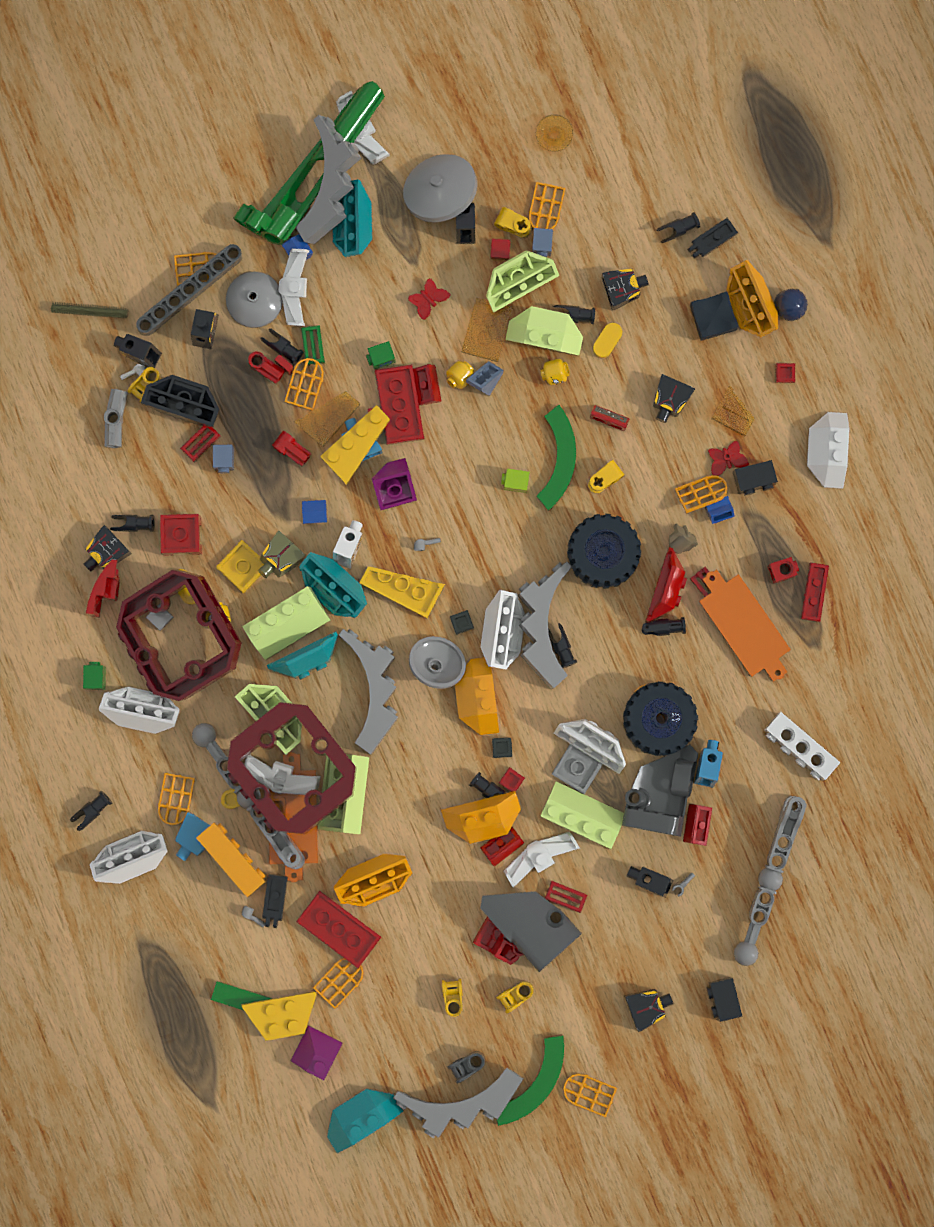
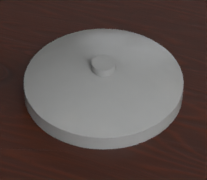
(440, 188)

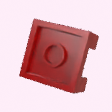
(180, 534)

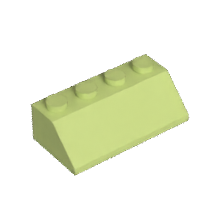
(286, 623)
(349, 815)
(583, 815)

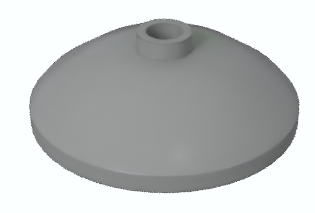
(257, 311)
(437, 654)

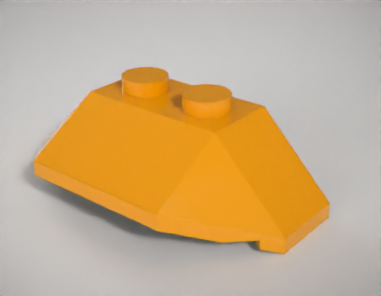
(751, 300)
(477, 698)
(483, 818)
(373, 880)

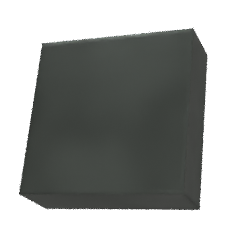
(461, 622)
(502, 747)

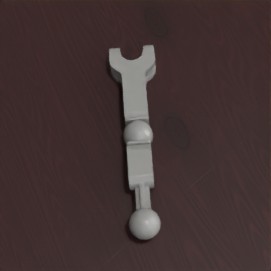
(204, 736)
(771, 877)

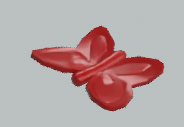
(428, 297)
(727, 456)

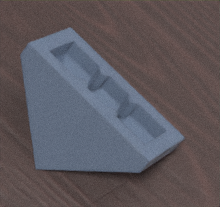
(486, 378)

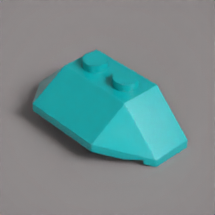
(354, 231)
(333, 585)
(307, 658)
(361, 1117)

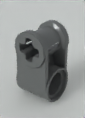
(465, 1066)

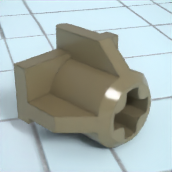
(681, 539)

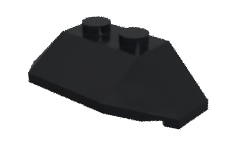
(182, 400)

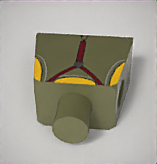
(280, 556)

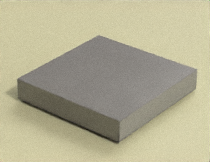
(577, 769)

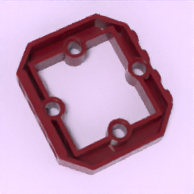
(137, 644)
(270, 724)

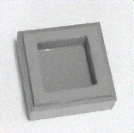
(160, 619)

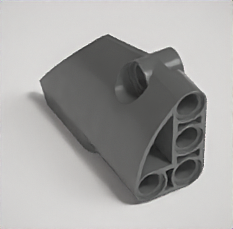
(662, 793)
(528, 924)

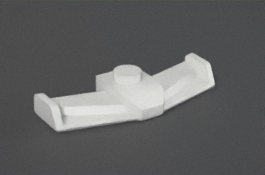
(365, 142)
(293, 287)
(280, 777)
(539, 855)

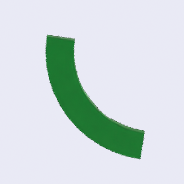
(565, 458)
(542, 1085)

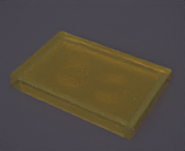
(486, 330)

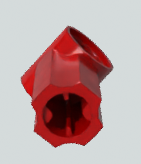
(266, 368)
(288, 446)

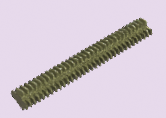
(89, 310)

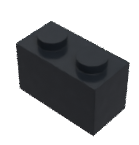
(755, 477)
(724, 999)

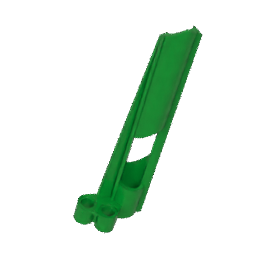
(284, 210)

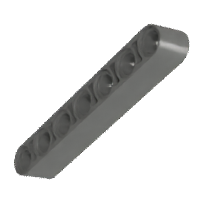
(184, 298)

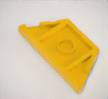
(281, 1015)

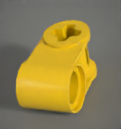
(510, 221)
(142, 382)
(607, 475)
(452, 995)
(514, 996)

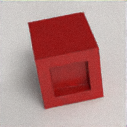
(777, 576)

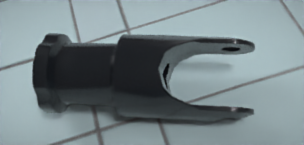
(680, 226)
(579, 314)
(284, 347)
(135, 523)
(664, 627)
(562, 648)
(487, 788)
(91, 810)

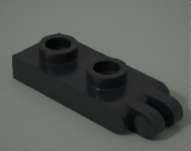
(713, 238)
(274, 899)

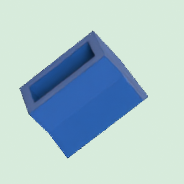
(297, 243)
(720, 510)
(314, 511)

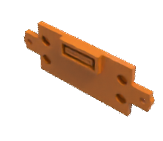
(744, 625)
(289, 806)

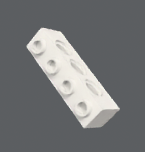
(827, 761)

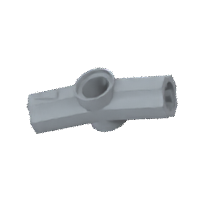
(115, 406)

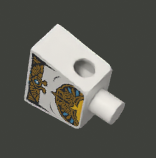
(346, 550)

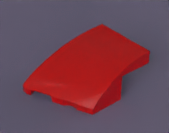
(105, 588)
(494, 941)

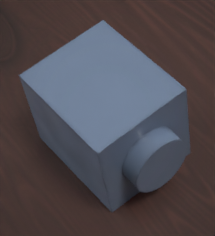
(542, 241)
(223, 458)

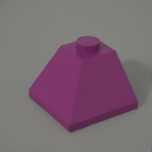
(394, 485)
(316, 1052)

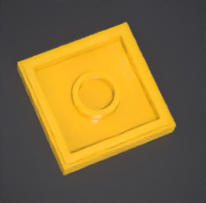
(241, 566)

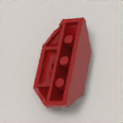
(668, 586)

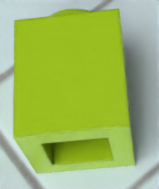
(515, 480)

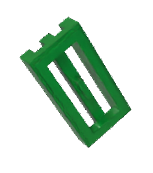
(310, 329)

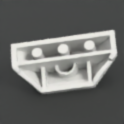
(829, 449)
(501, 633)
(139, 710)
(594, 742)
(129, 857)

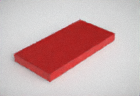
(400, 404)
(338, 929)

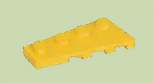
(408, 591)

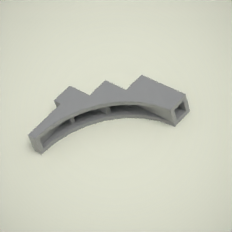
(336, 183)
(535, 625)
(375, 664)
(438, 1115)

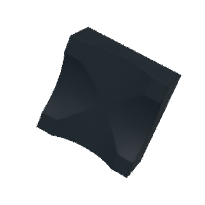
(713, 316)

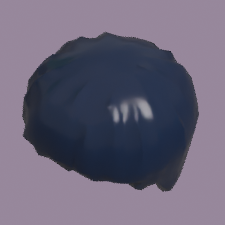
(791, 304)

